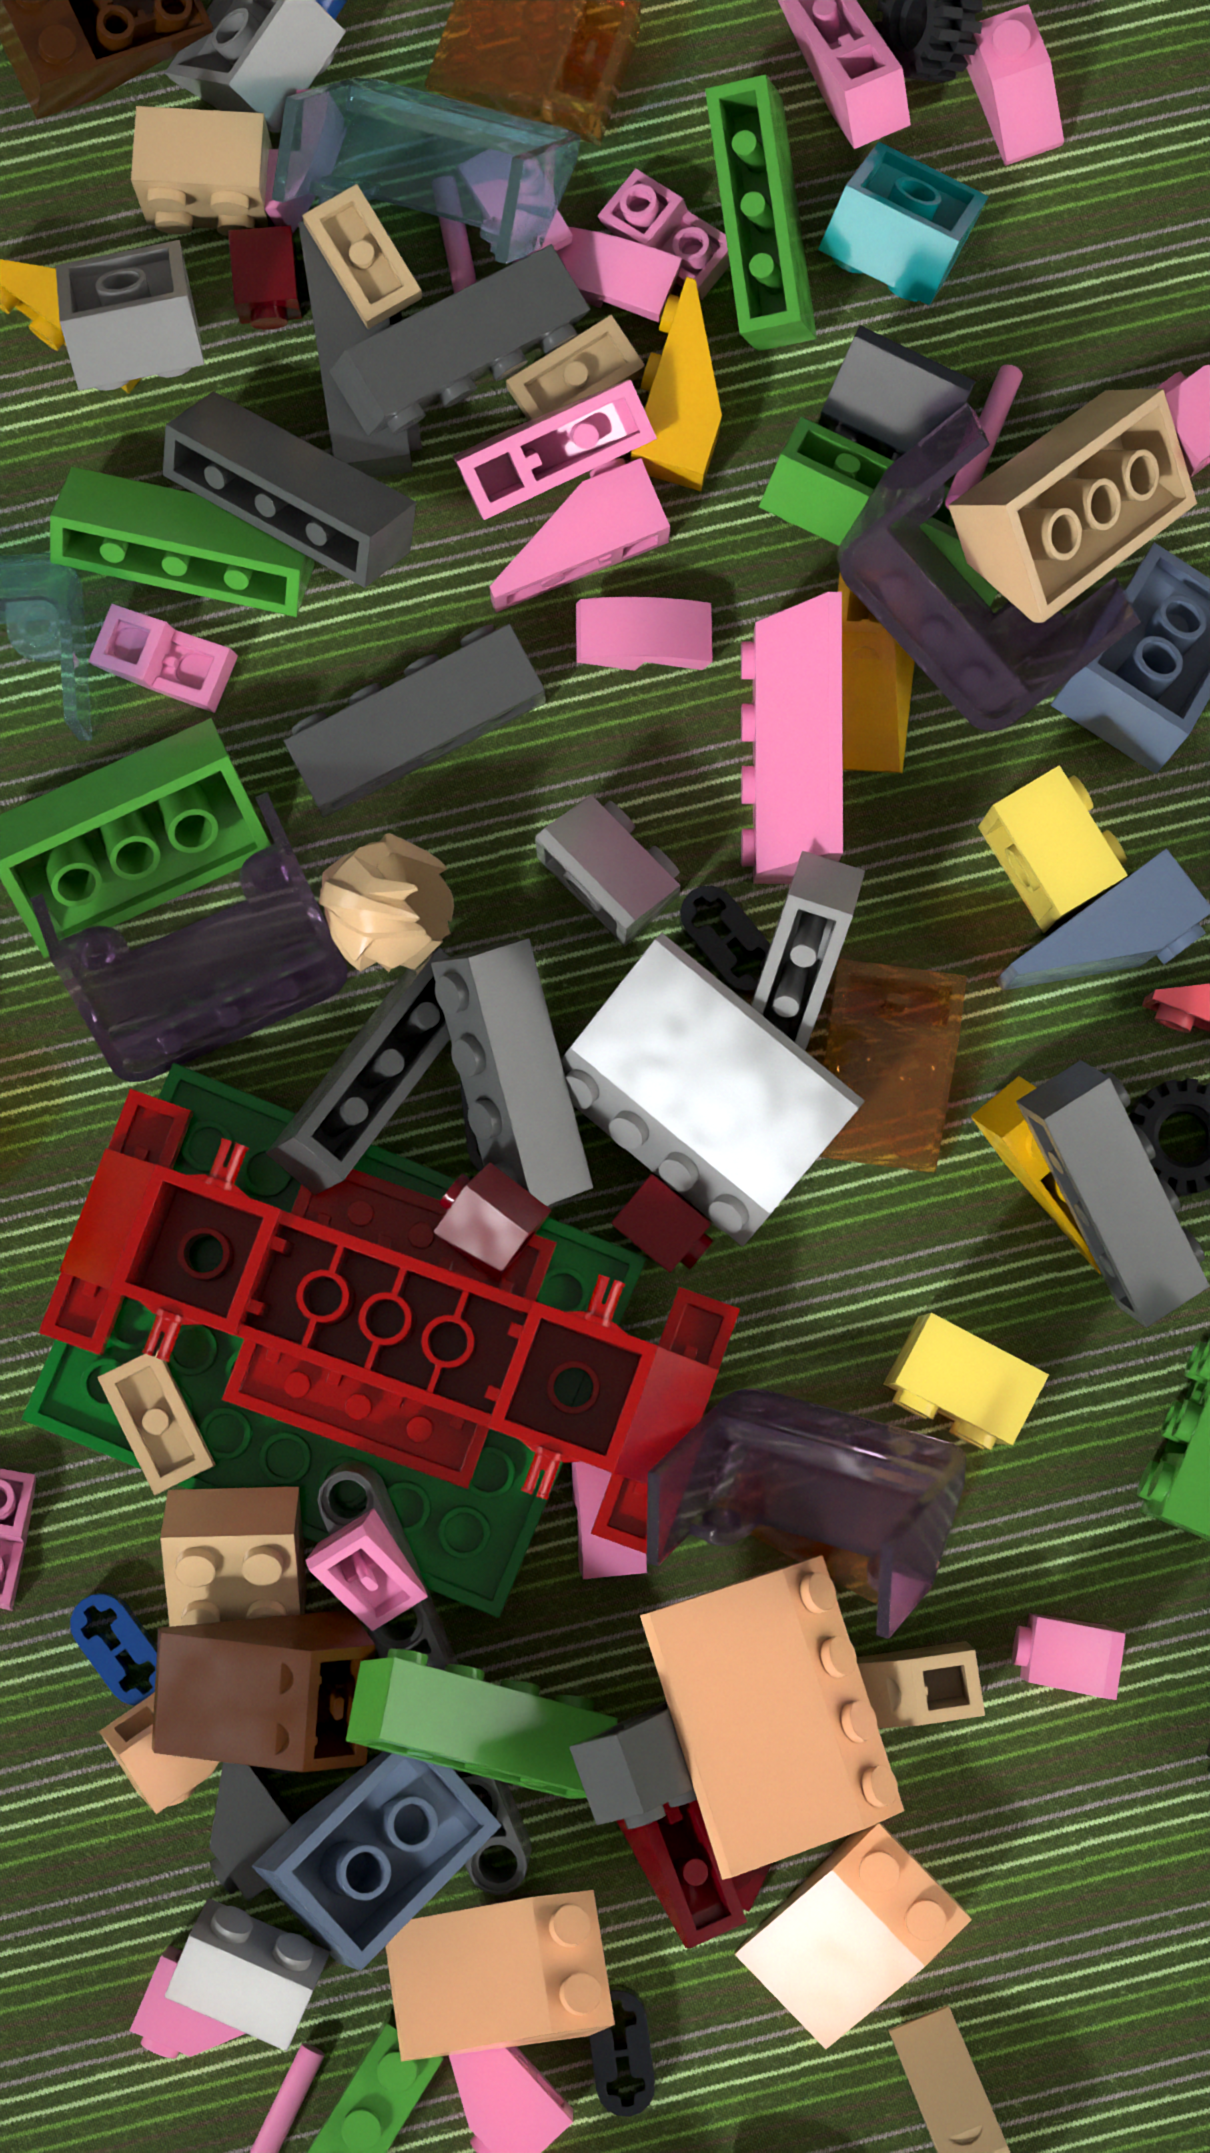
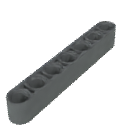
(430, 1639)

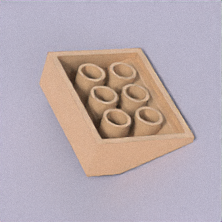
(772, 1716)

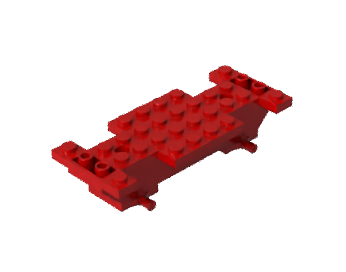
(379, 1324)

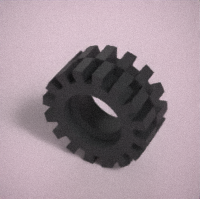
(930, 35)
(1151, 1111)

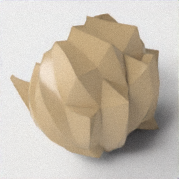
(387, 904)

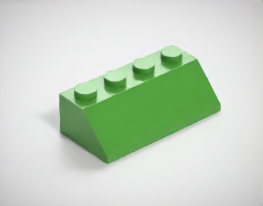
(130, 834)

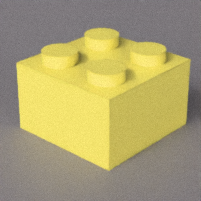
(1053, 847)
(965, 1381)

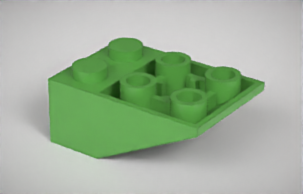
(1180, 1483)

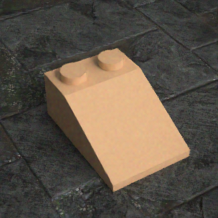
(852, 1934)
(499, 1976)

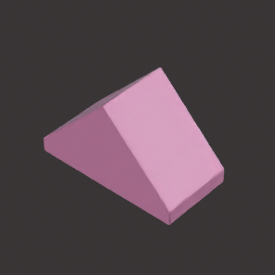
(367, 1571)

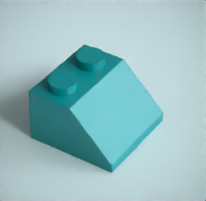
(901, 223)

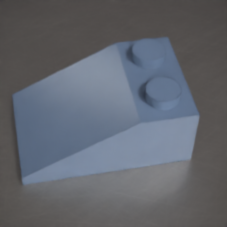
(1155, 678)
(1139, 918)
(375, 1853)

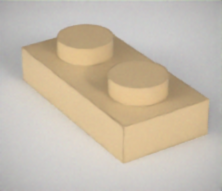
(362, 256)
(576, 370)
(156, 1422)

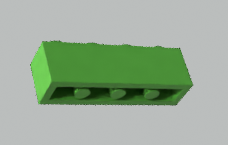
(760, 213)
(827, 481)
(173, 543)
(472, 1724)

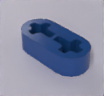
(104, 1655)

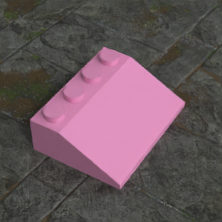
(794, 738)

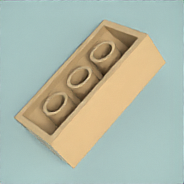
(1076, 501)

